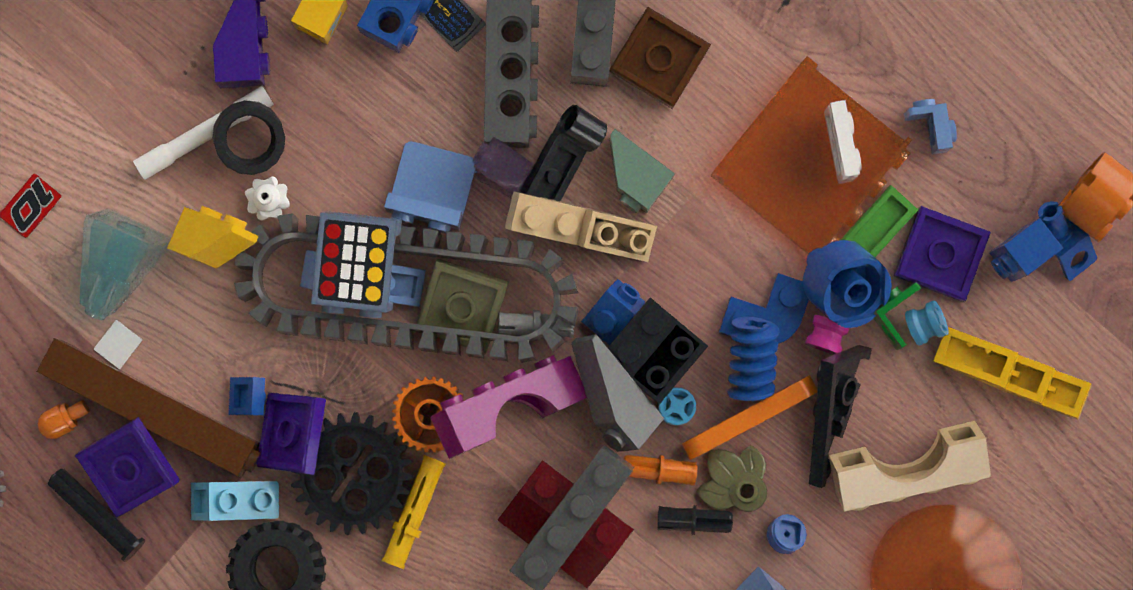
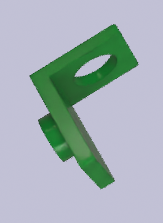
(881, 319)

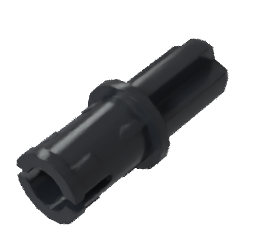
(694, 520)

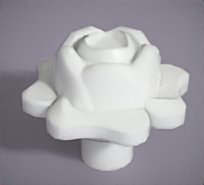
(267, 198)

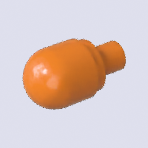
(61, 419)

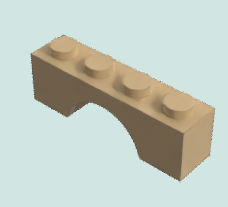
(954, 459)

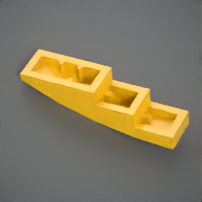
(1012, 373)

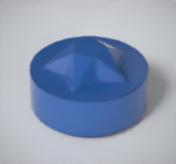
(786, 534)

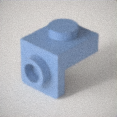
(940, 128)

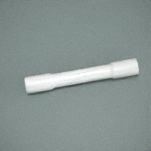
(167, 153)

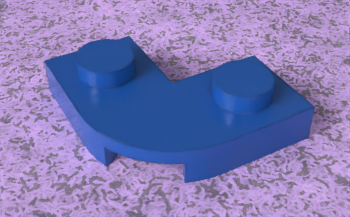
(784, 308)

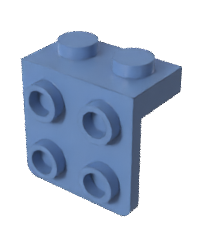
(431, 187)

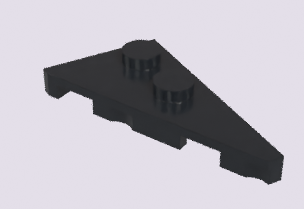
(833, 406)

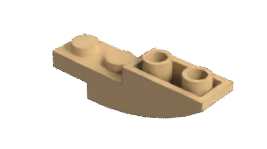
(580, 226)

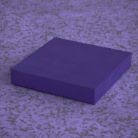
(942, 254)
(291, 433)
(127, 467)

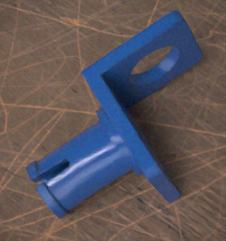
(1070, 237)

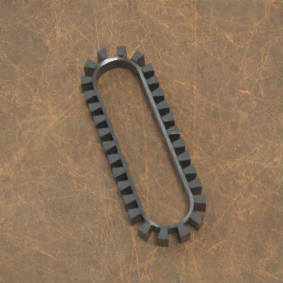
(405, 339)

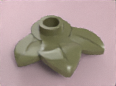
(730, 476)

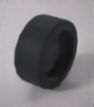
(254, 165)

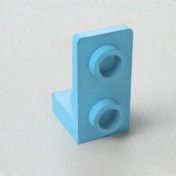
(234, 500)

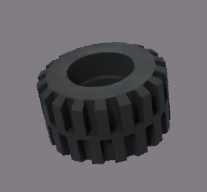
(276, 533)

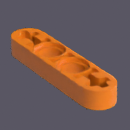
(749, 417)

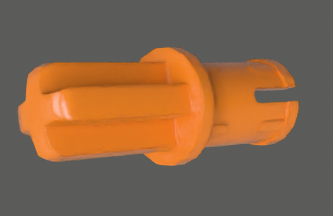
(663, 469)

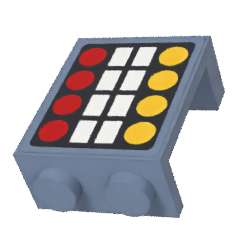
(354, 263)

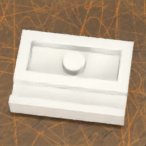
(840, 131)

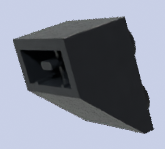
(656, 350)

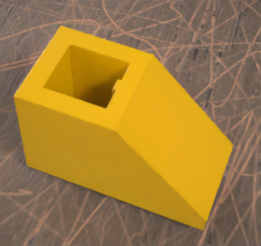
(208, 238)

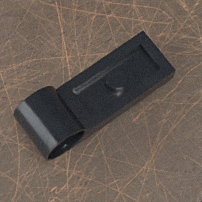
(563, 153)

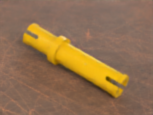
(413, 512)

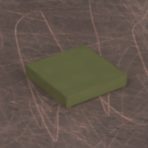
(462, 300)

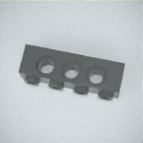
(500, 15)

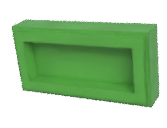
(881, 221)

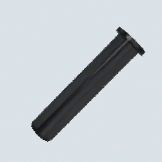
(95, 514)

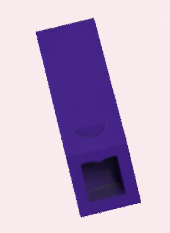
(239, 47)

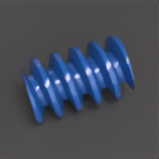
(756, 359)

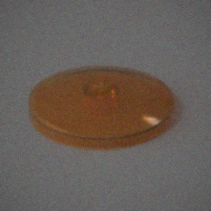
(945, 551)

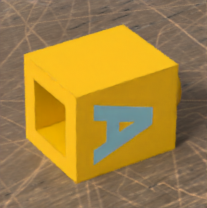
(319, 18)

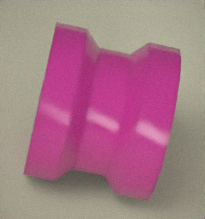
(826, 335)

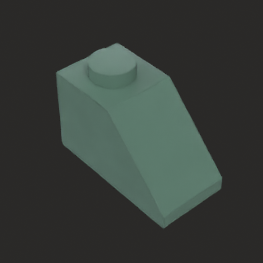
(637, 174)

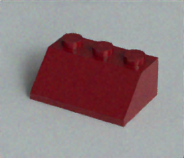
(539, 500)

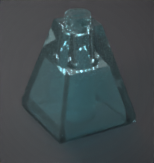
(116, 260)

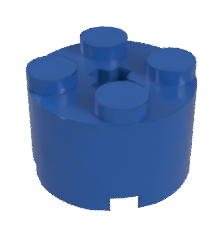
(846, 283)

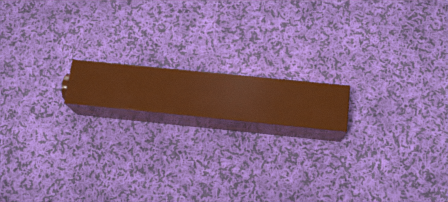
(156, 410)

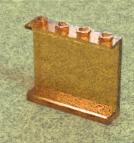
(788, 167)

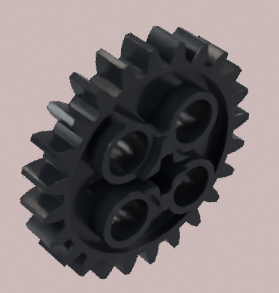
(380, 492)

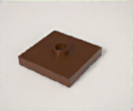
(660, 57)

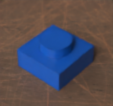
(247, 396)

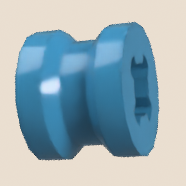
(926, 323)
(681, 404)

